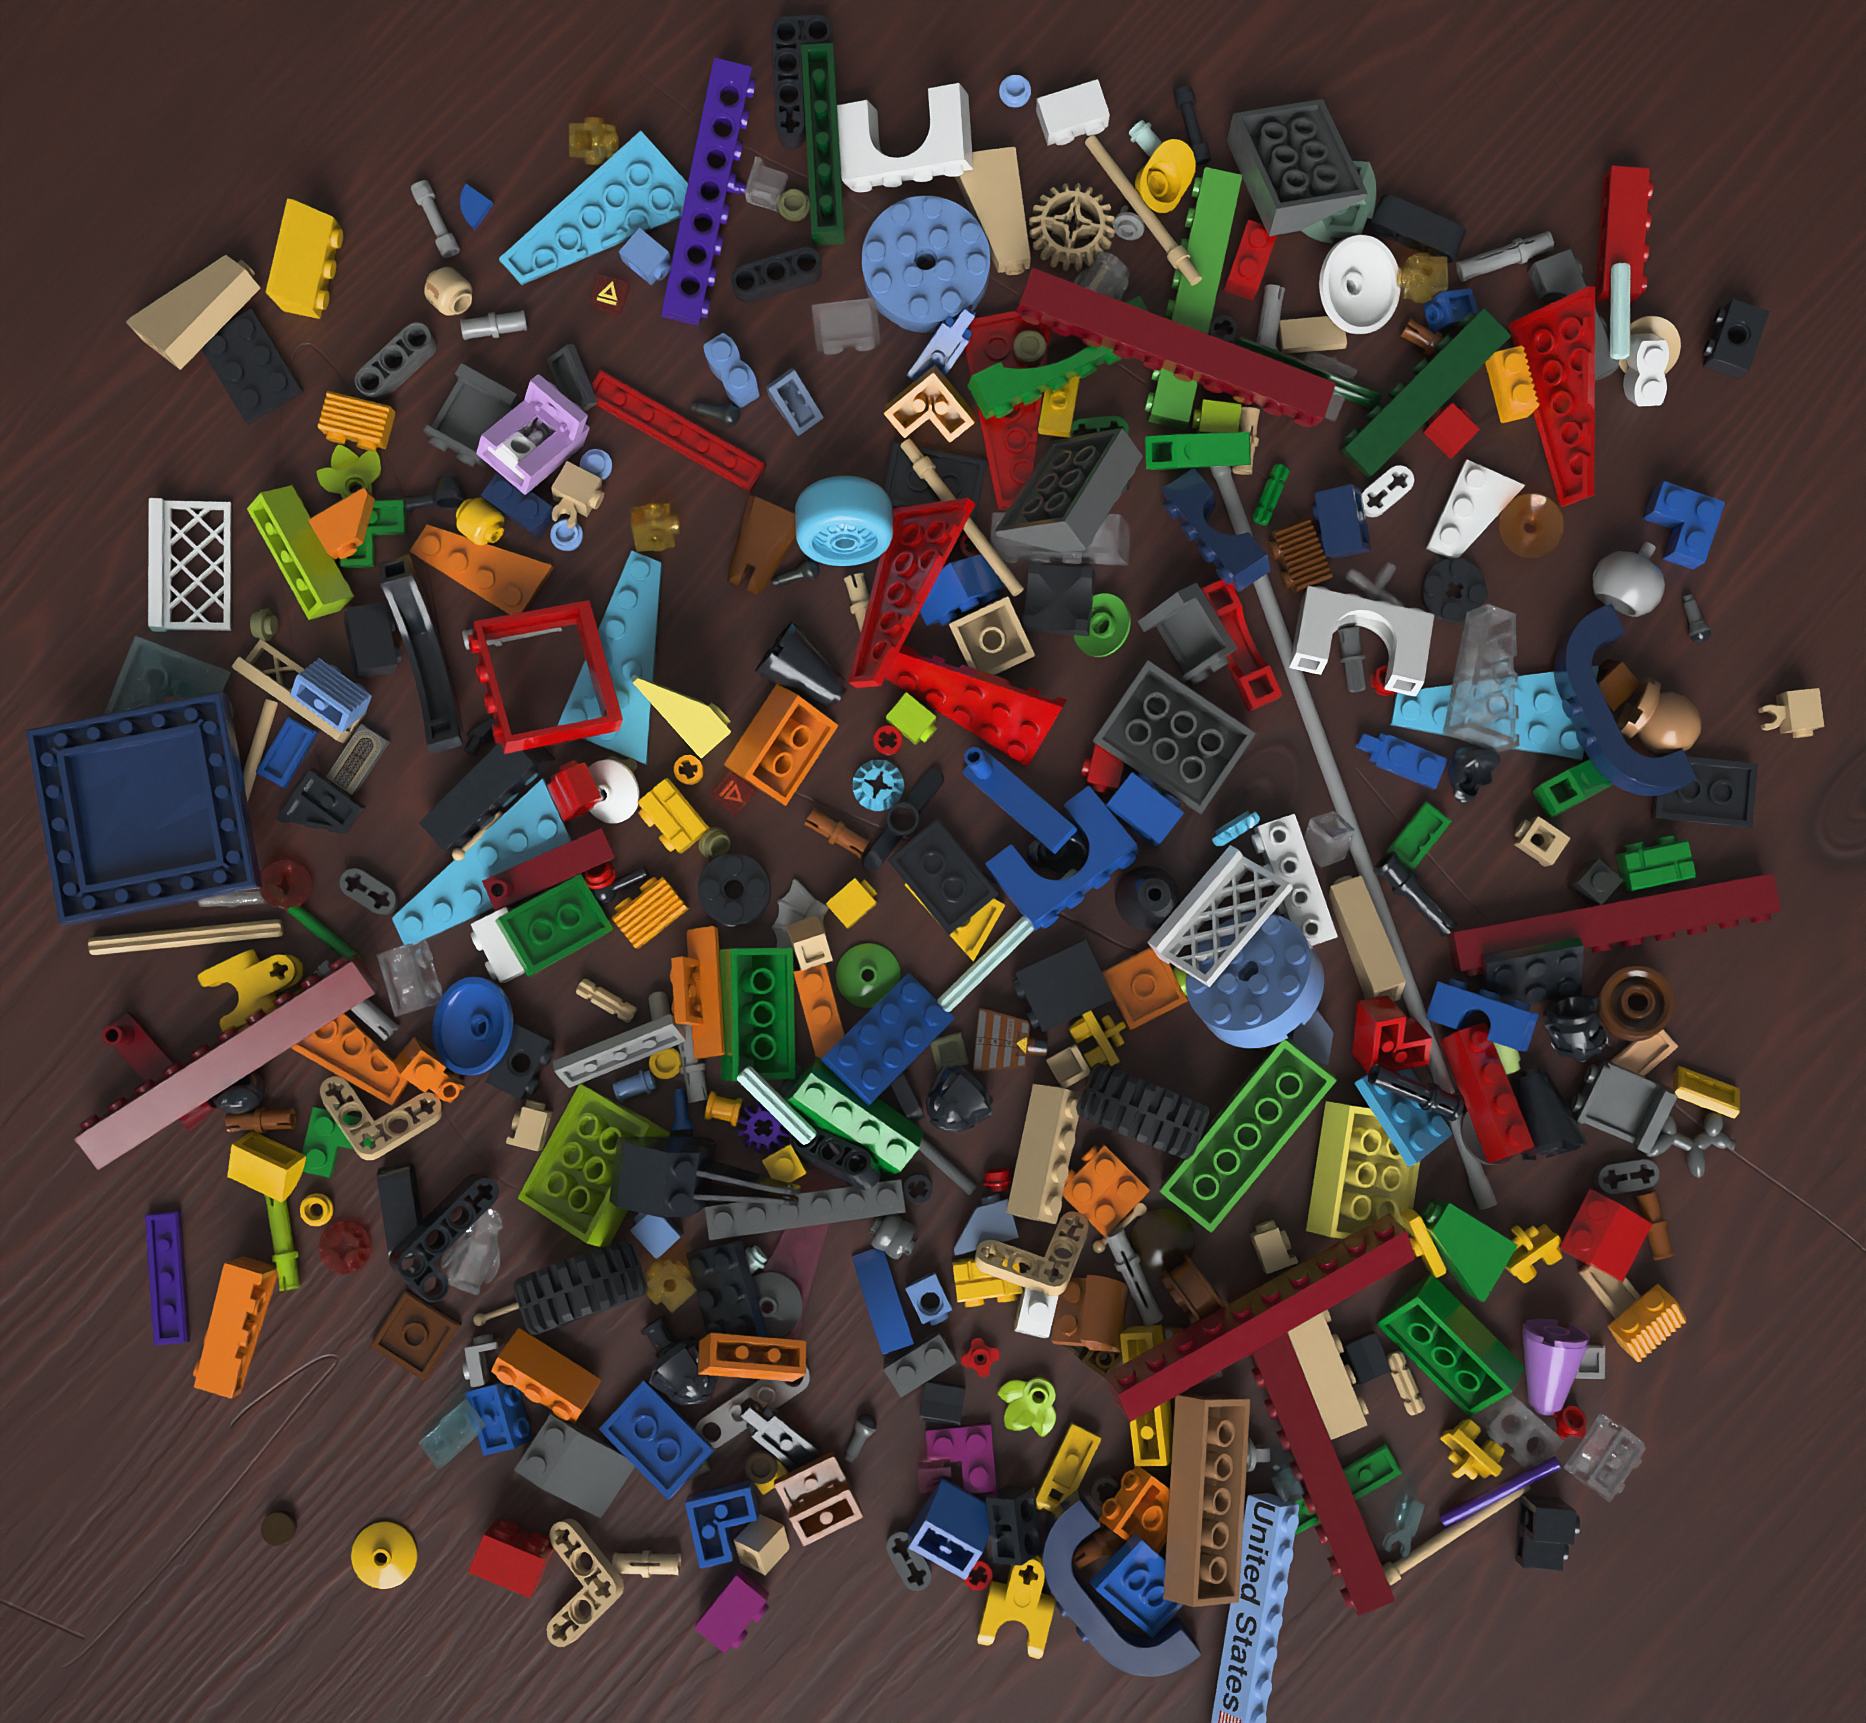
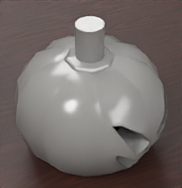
(1629, 581)

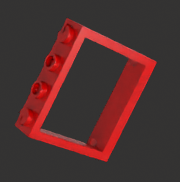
(538, 620)

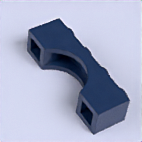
(1237, 556)

